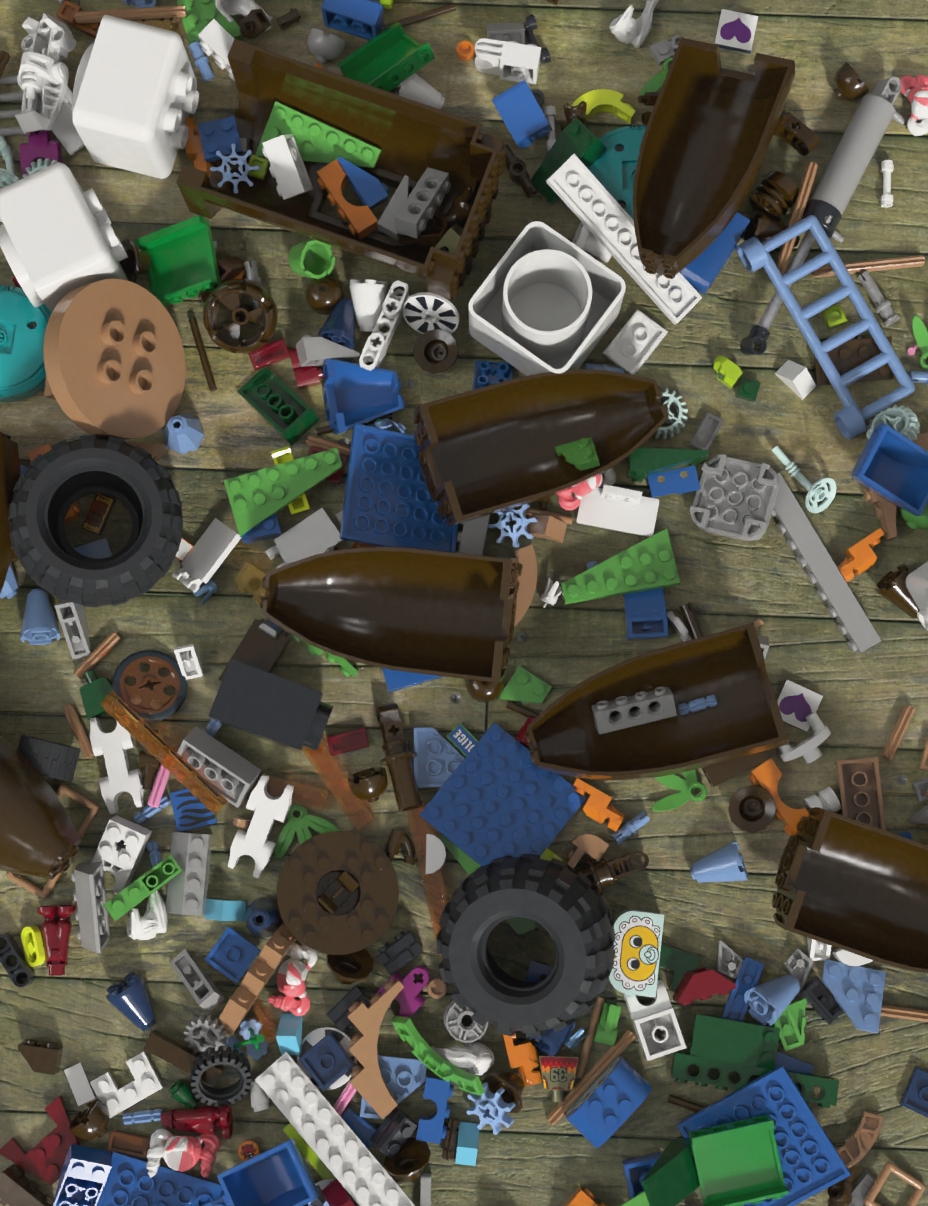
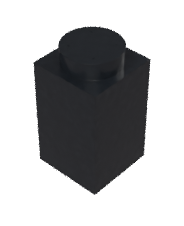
(270, 707)

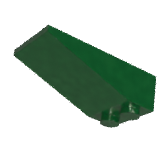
(573, 140)
(278, 405)
(651, 461)
(735, 1041)
(672, 1175)

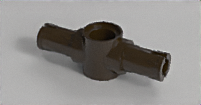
(520, 178)
(149, 766)
(844, 1185)

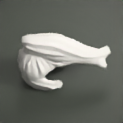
(239, 7)
(633, 30)
(152, 922)
(472, 1058)

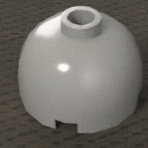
(325, 45)

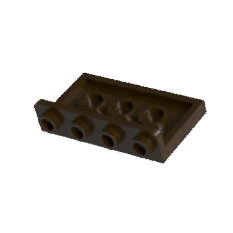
(851, 355)

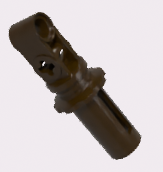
(801, 139)
(398, 758)
(606, 872)

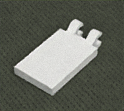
(306, 539)
(207, 555)

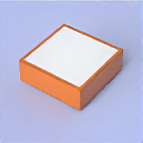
(184, 549)

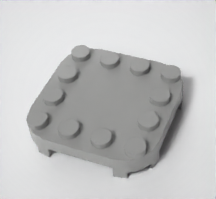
(735, 498)

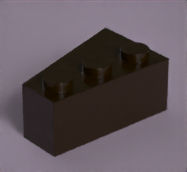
(19, 1190)

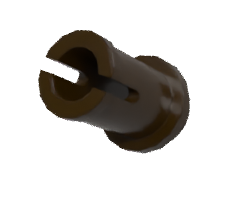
(289, 18)

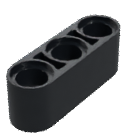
(21, 966)

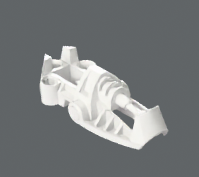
(43, 71)

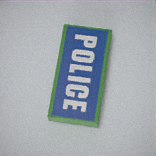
(462, 739)

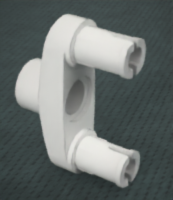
(808, 747)

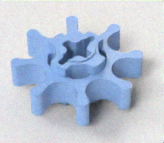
(227, 176)
(515, 530)
(491, 1109)

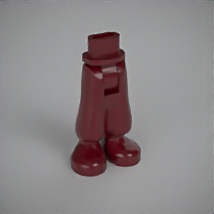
(56, 936)
(201, 1120)

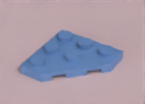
(434, 759)
(857, 992)
(401, 1076)

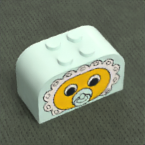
(637, 952)

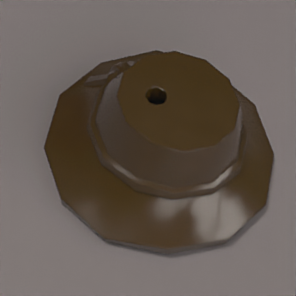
(137, 261)
(429, 349)
(752, 817)
(350, 966)
(512, 1085)
(409, 1161)

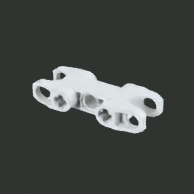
(391, 315)
(120, 777)
(266, 811)

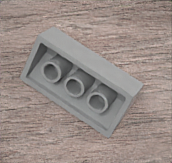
(219, 765)
(189, 888)
(91, 913)

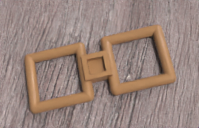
(94, 808)
(890, 1167)

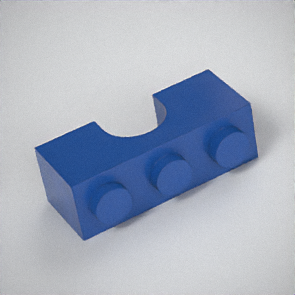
(431, 1128)

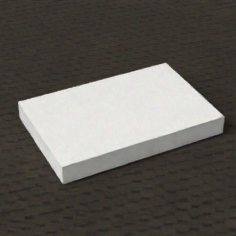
(635, 342)

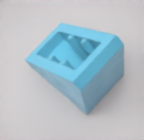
(225, 910)
(290, 1034)
(467, 1143)

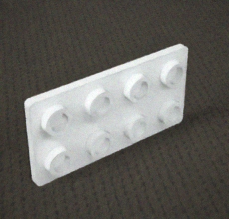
(63, 125)
(619, 510)

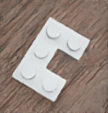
(144, 1085)

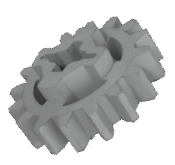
(205, 1034)

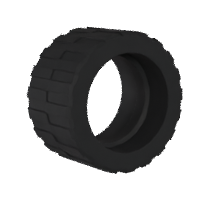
(49, 757)

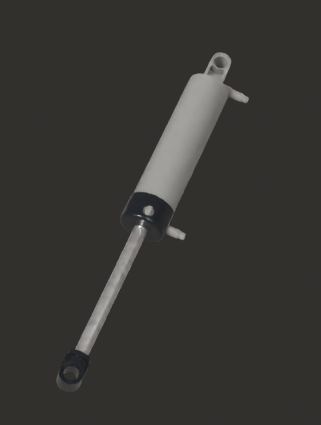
(837, 187)

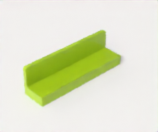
(308, 1152)

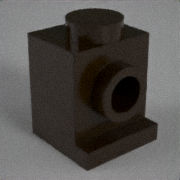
(254, 24)

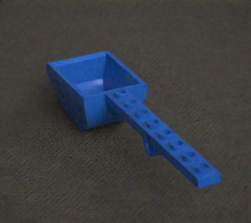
(894, 469)
(268, 1179)

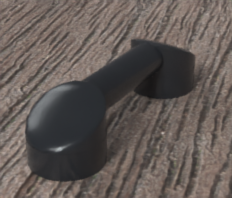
(530, 25)

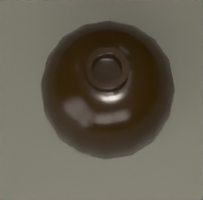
(849, 84)
(433, 233)
(324, 294)
(484, 691)
(369, 784)
(91, 1121)

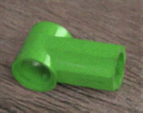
(607, 1027)

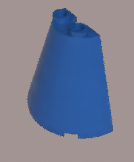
(358, 394)

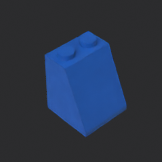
(522, 114)

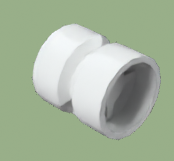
(826, 800)

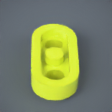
(33, 946)

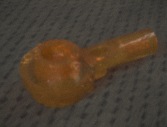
(268, 1028)

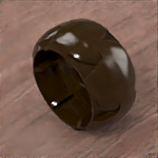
(228, 337)

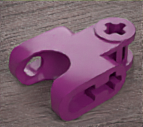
(39, 147)
(409, 996)

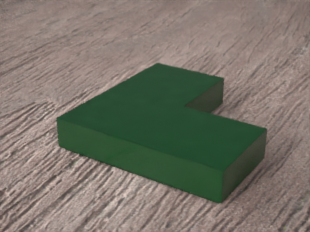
(679, 962)

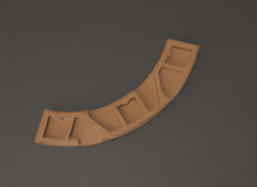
(528, 580)
(862, 1139)

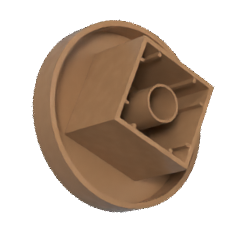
(114, 359)

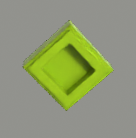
(263, 167)
(834, 316)

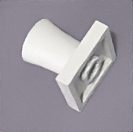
(587, 241)

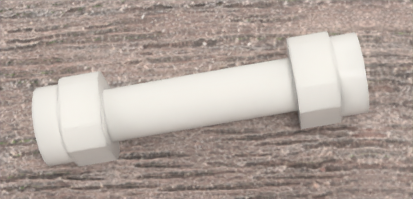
(550, 114)
(887, 198)

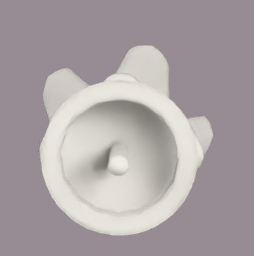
(551, 593)

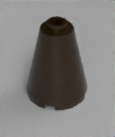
(765, 227)
(894, 589)

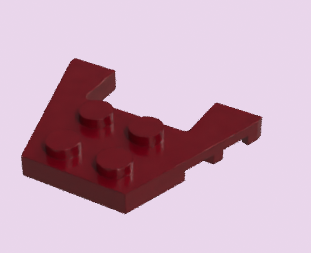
(49, 1154)

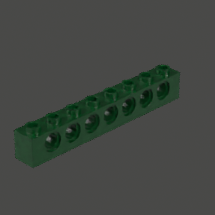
(682, 1060)

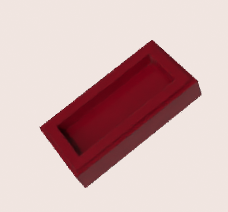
(269, 354)
(348, 741)

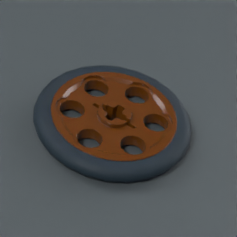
(155, 659)

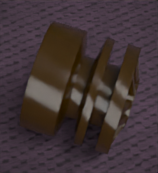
(774, 195)

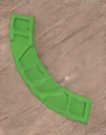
(468, 1081)

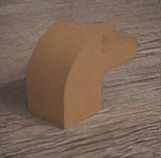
(586, 844)

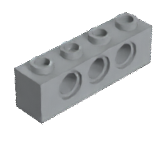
(422, 202)
(643, 714)

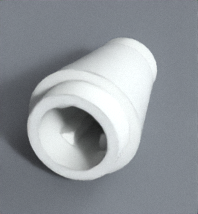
(259, 1099)

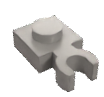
(664, 49)

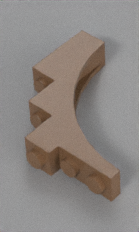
(886, 510)
(256, 979)
(368, 1078)

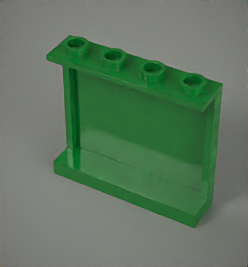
(387, 59)
(181, 260)
(738, 1162)

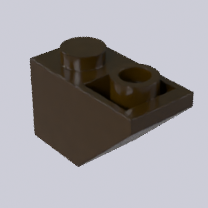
(41, 1057)

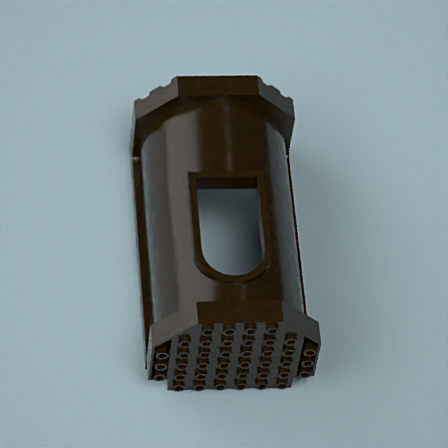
(410, 141)

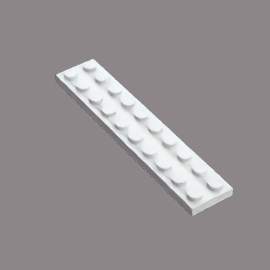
(617, 234)
(329, 1135)

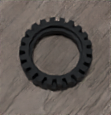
(224, 1095)

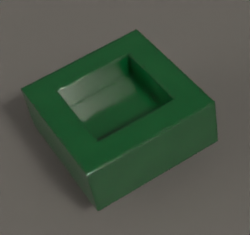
(748, 389)

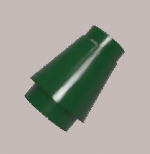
(183, 1094)

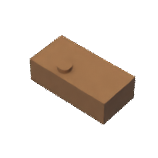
(861, 791)

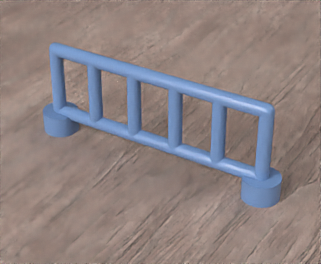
(756, 255)

